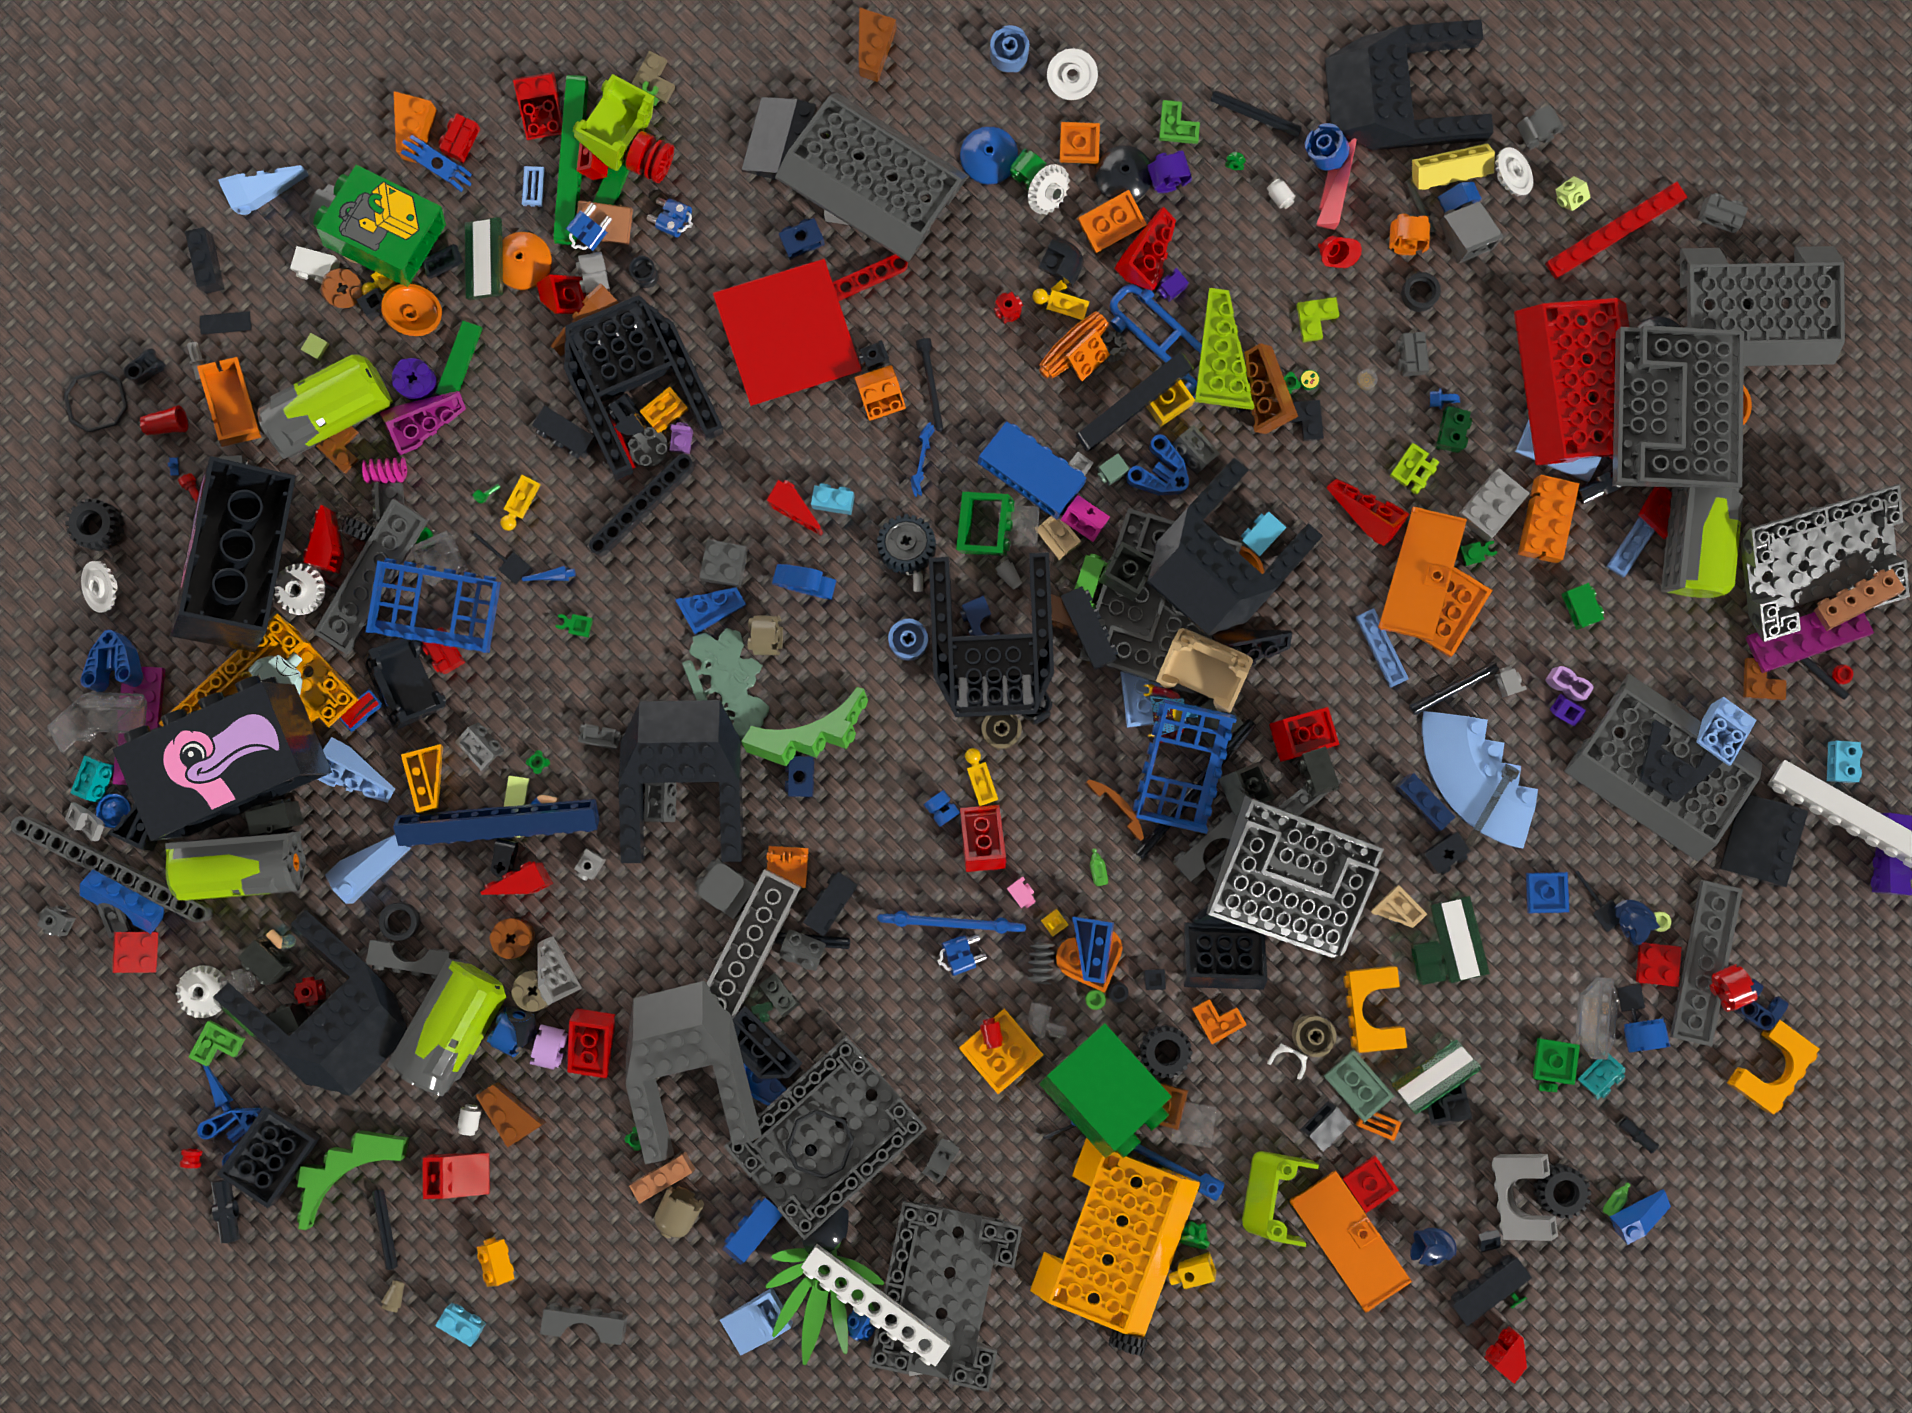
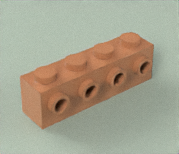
(1859, 599)

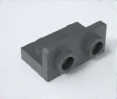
(1195, 449)
(383, 496)
(479, 745)
(660, 802)

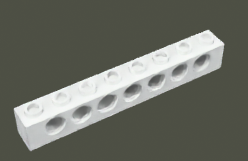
(929, 1355)

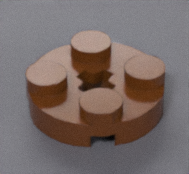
(330, 285)

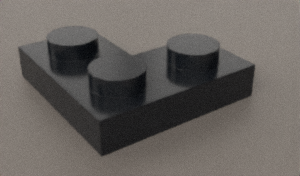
(1311, 420)

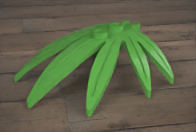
(817, 1298)

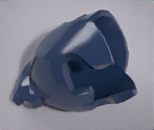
(1636, 919)
(1433, 1246)

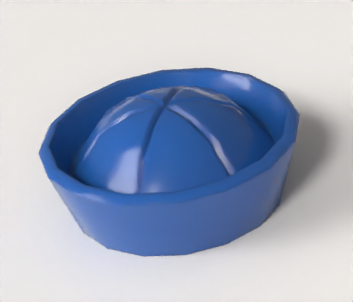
(111, 809)

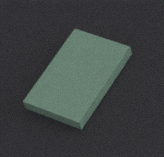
(1358, 1085)

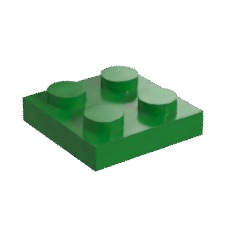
(1556, 1061)

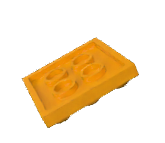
(1005, 1063)

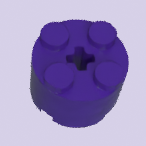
(1169, 172)
(410, 369)

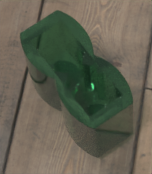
(1429, 962)

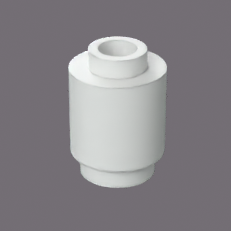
(1281, 194)
(468, 1120)

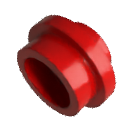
(1842, 674)

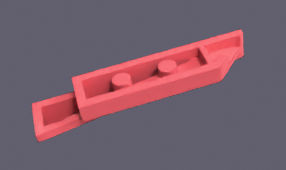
(1334, 192)

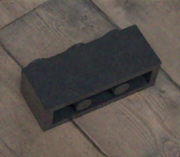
(204, 260)
(564, 433)

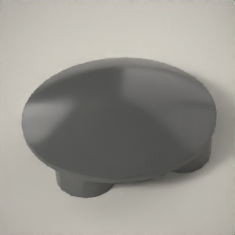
(648, 447)

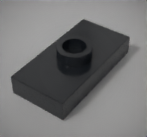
(442, 261)

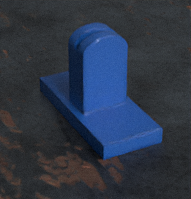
(174, 466)

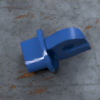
(1437, 398)

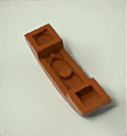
(1134, 826)

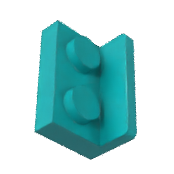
(92, 779)
(1602, 1076)

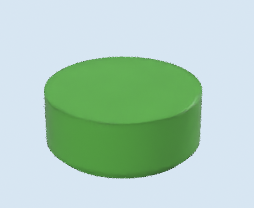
(1095, 999)

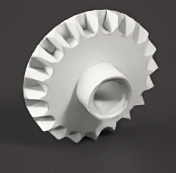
(1078, 85)
(1514, 172)
(1048, 189)
(98, 586)
(311, 589)
(187, 991)

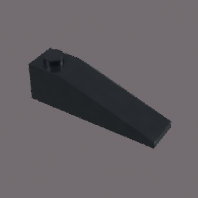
(1255, 642)

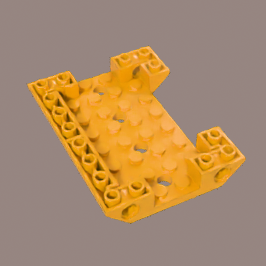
(323, 694)
(1139, 1249)

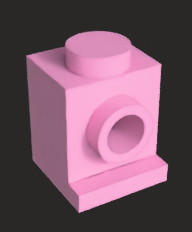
(1021, 893)

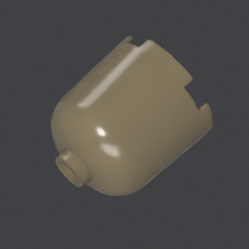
(677, 1212)

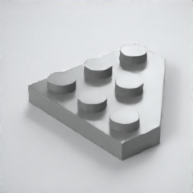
(554, 973)

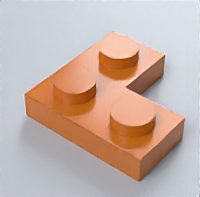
(1217, 1026)

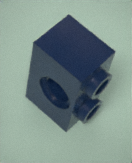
(795, 247)
(803, 788)

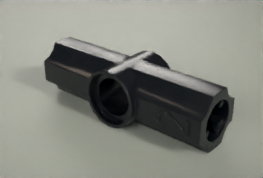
(1599, 487)
(225, 1211)

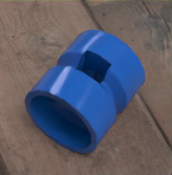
(936, 803)

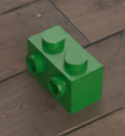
(1583, 606)

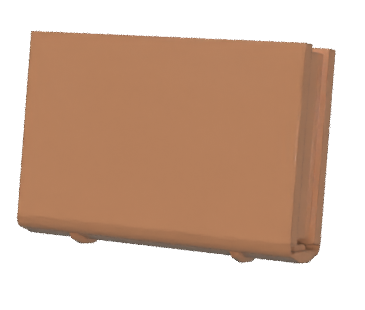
(621, 222)

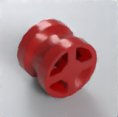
(191, 1158)

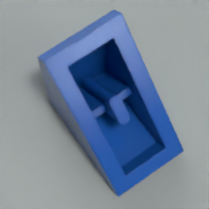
(1458, 196)

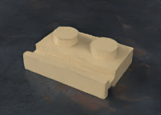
(1058, 536)

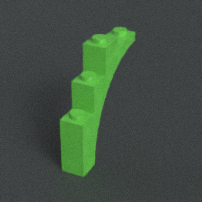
(808, 739)
(319, 1179)

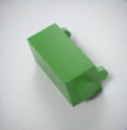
(1090, 573)

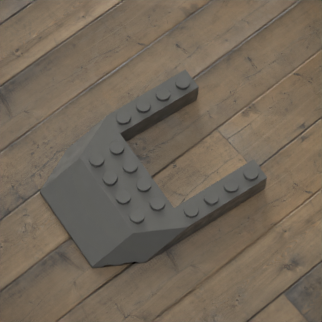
(677, 1034)

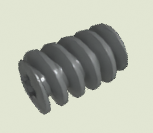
(1040, 963)

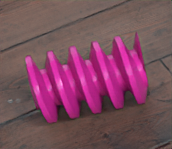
(384, 472)

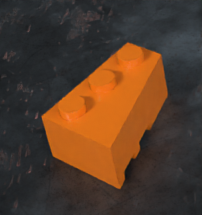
(412, 117)

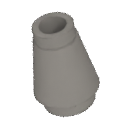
(1009, 574)

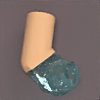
(281, 941)

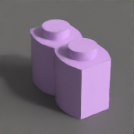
(1565, 680)

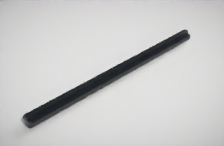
(1191, 793)

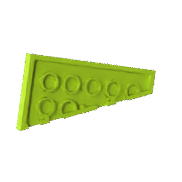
(1222, 365)

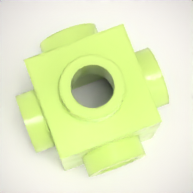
(1572, 193)

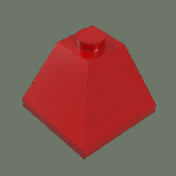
(561, 293)

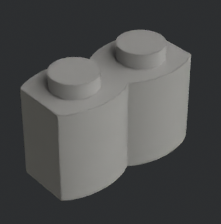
(593, 272)

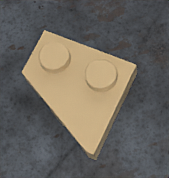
(1399, 908)

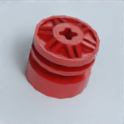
(649, 157)

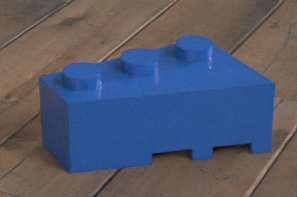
(1094, 947)
(751, 1230)

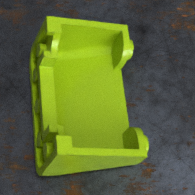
(615, 121)

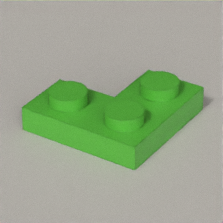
(1174, 129)
(215, 1038)

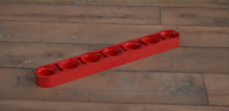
(870, 271)

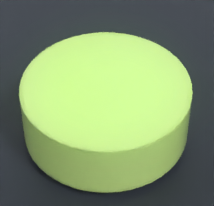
(1663, 920)

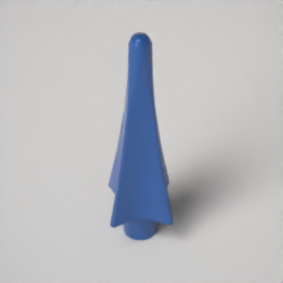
(559, 574)
(220, 1096)

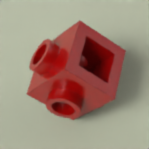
(1008, 314)
(316, 991)

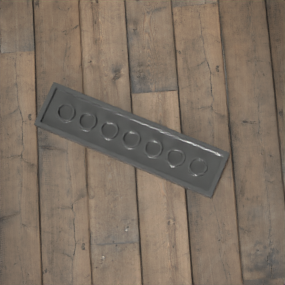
(350, 607)
(1706, 954)

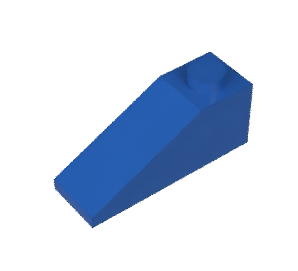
(1640, 1217)

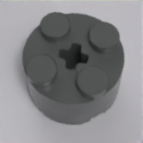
(1540, 127)

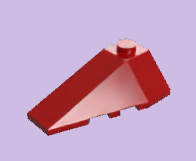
(1145, 256)
(1375, 518)

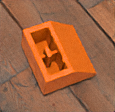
(880, 392)

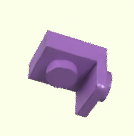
(681, 438)

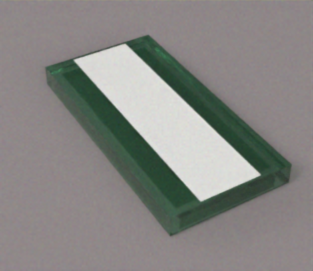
(483, 258)
(1460, 939)
(1436, 1077)

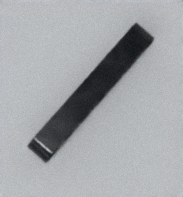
(1134, 401)
(632, 507)

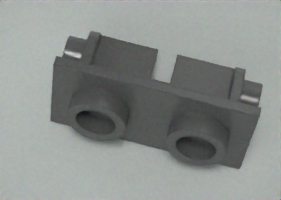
(606, 738)

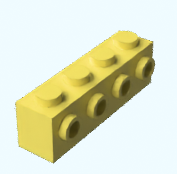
(1453, 166)

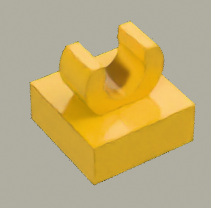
(1054, 922)

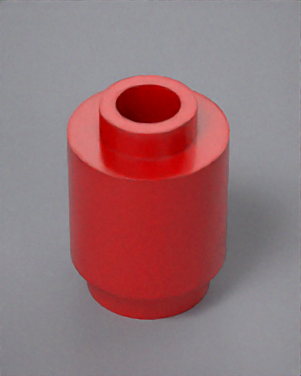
(991, 1033)

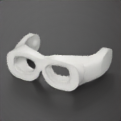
(1283, 1048)

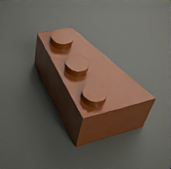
(875, 40)
(508, 1114)

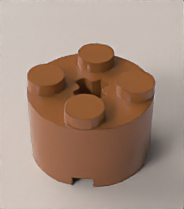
(501, 937)

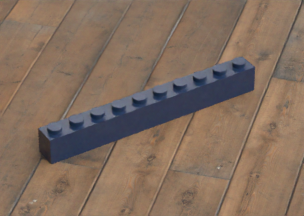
(496, 822)

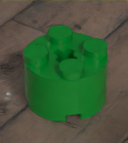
(1026, 167)

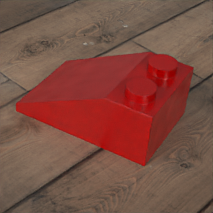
(789, 503)
(1303, 733)
(982, 838)
(590, 1042)

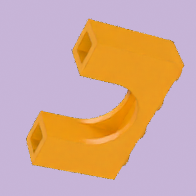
(1359, 985)
(1797, 1054)

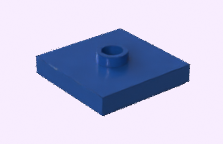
(1547, 892)

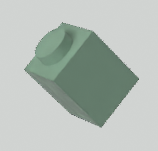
(1112, 470)

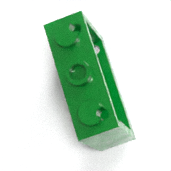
(965, 524)

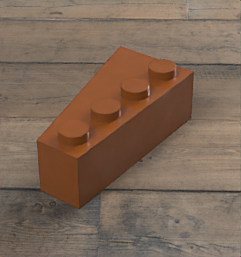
(1268, 390)

